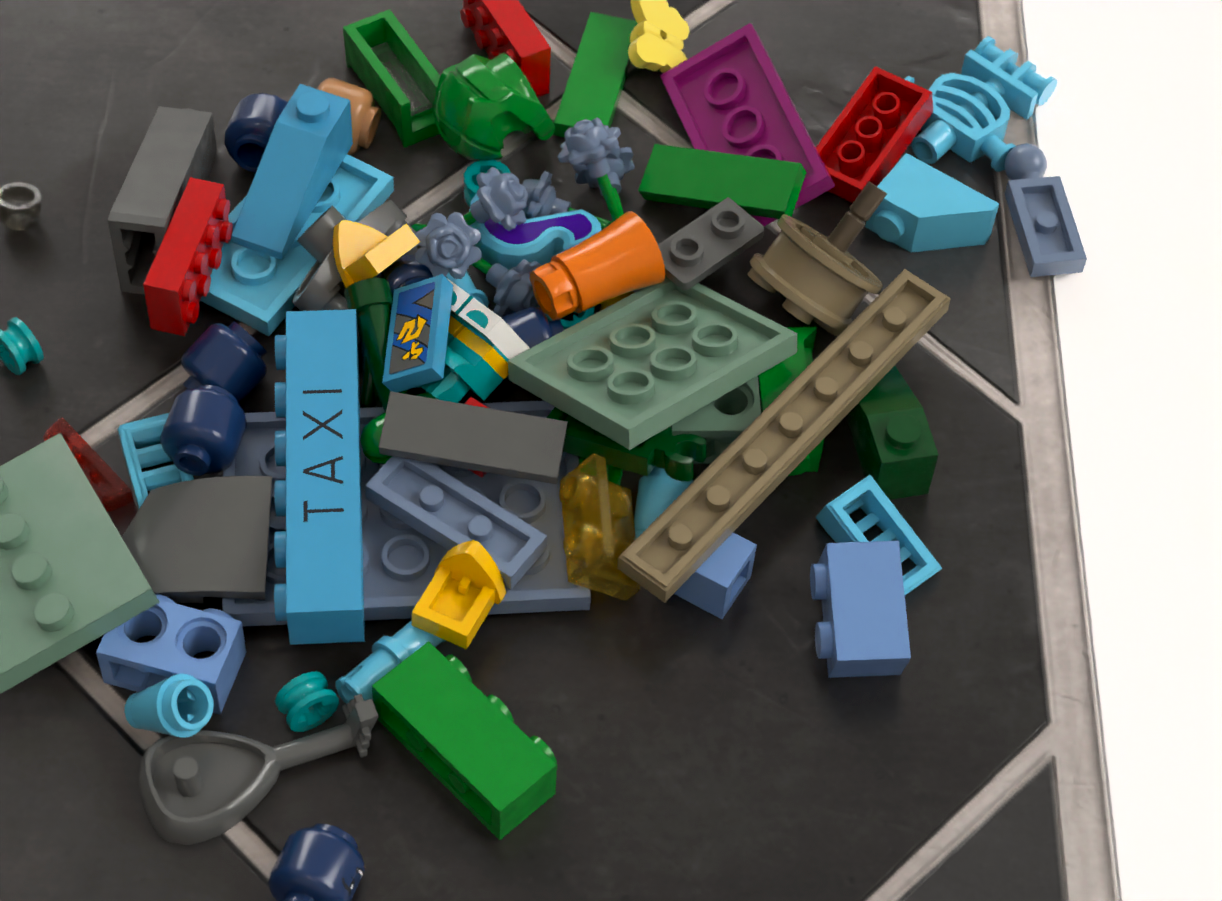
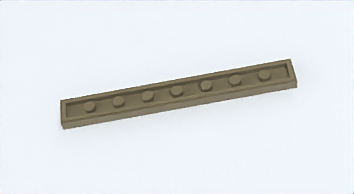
(782, 436)

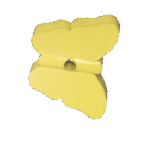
(657, 36)

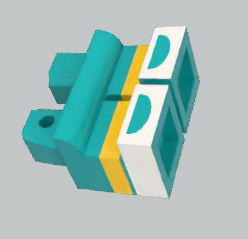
(475, 350)

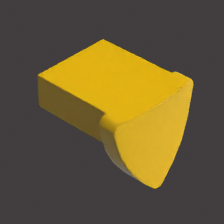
(366, 252)
(460, 594)

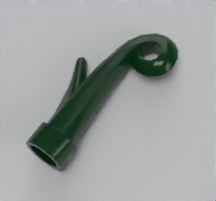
(373, 308)

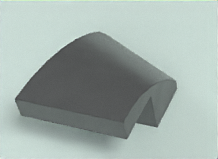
(204, 538)

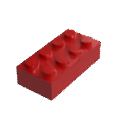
(508, 29)
(873, 131)
(187, 257)

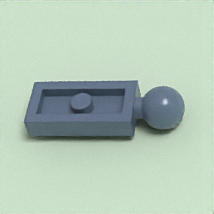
(1042, 215)

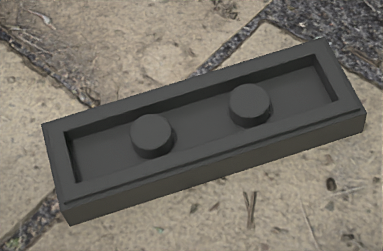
(473, 437)

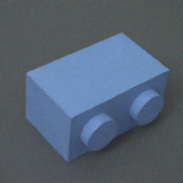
(862, 609)

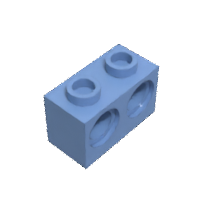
(179, 636)

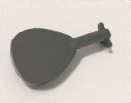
(215, 778)

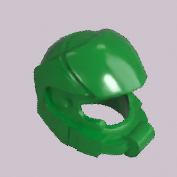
(485, 102)

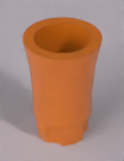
(599, 268)

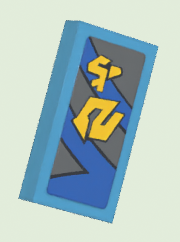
(418, 334)

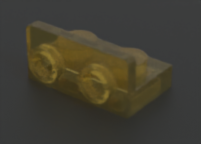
(597, 529)

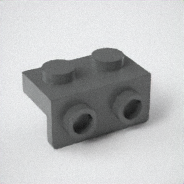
(708, 243)

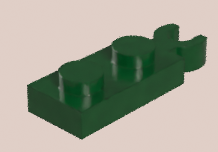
(662, 450)

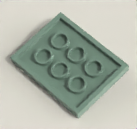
(651, 360)
(60, 563)

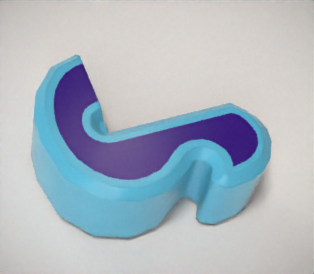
(536, 238)

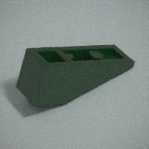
(894, 438)

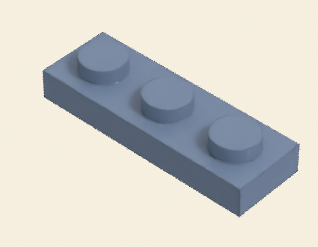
(455, 514)

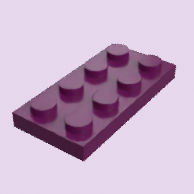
(740, 106)

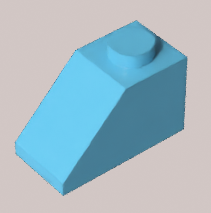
(930, 210)

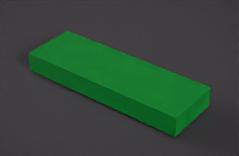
(596, 72)
(708, 177)

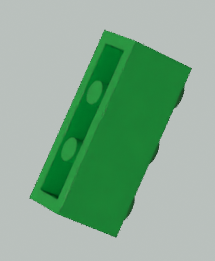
(466, 739)

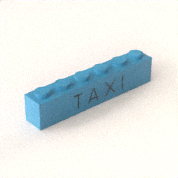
(322, 479)

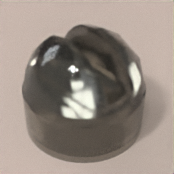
(19, 205)

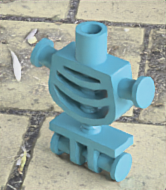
(975, 106)

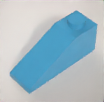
(294, 170)

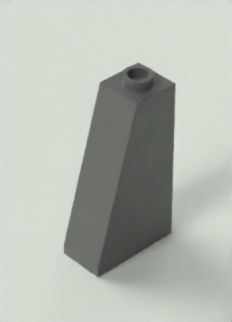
(173, 150)

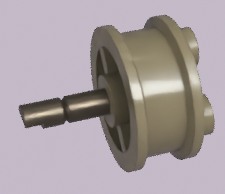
(816, 270)

